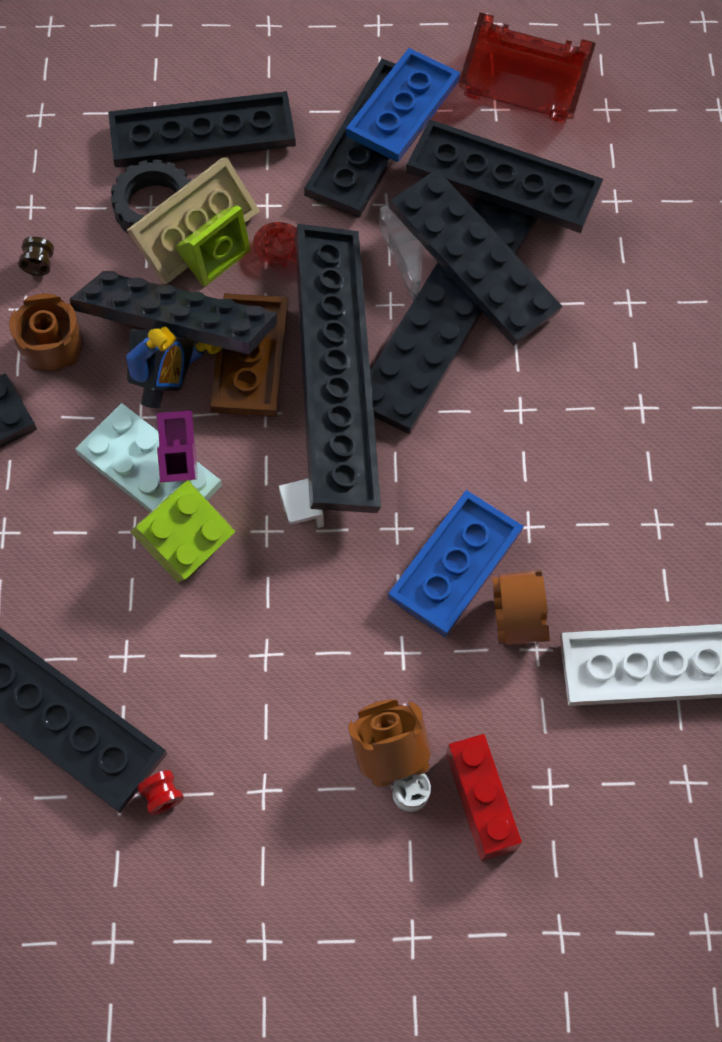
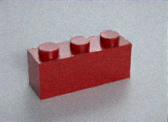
(483, 797)

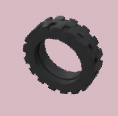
(138, 178)

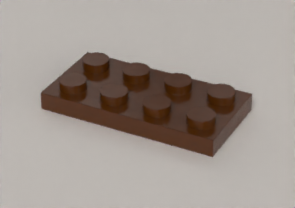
(252, 381)

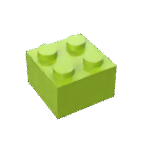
(182, 531)

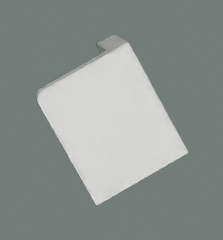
(297, 505)

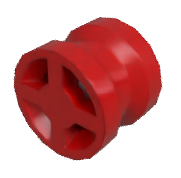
(160, 792)

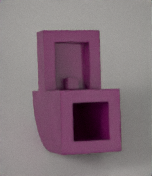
(176, 446)

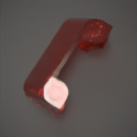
(525, 70)

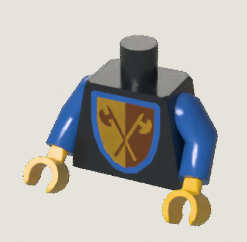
(160, 362)

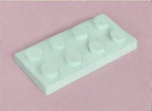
(127, 455)

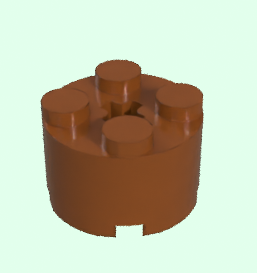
(46, 332)
(521, 608)
(390, 741)

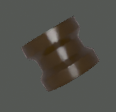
(36, 256)

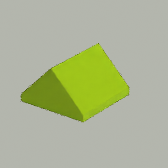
(216, 245)

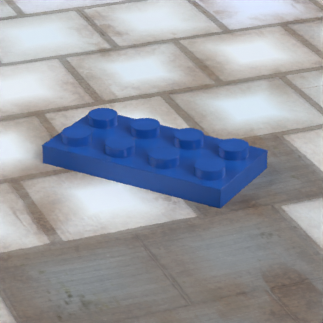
(403, 104)
(455, 563)

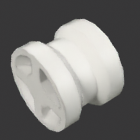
(413, 785)

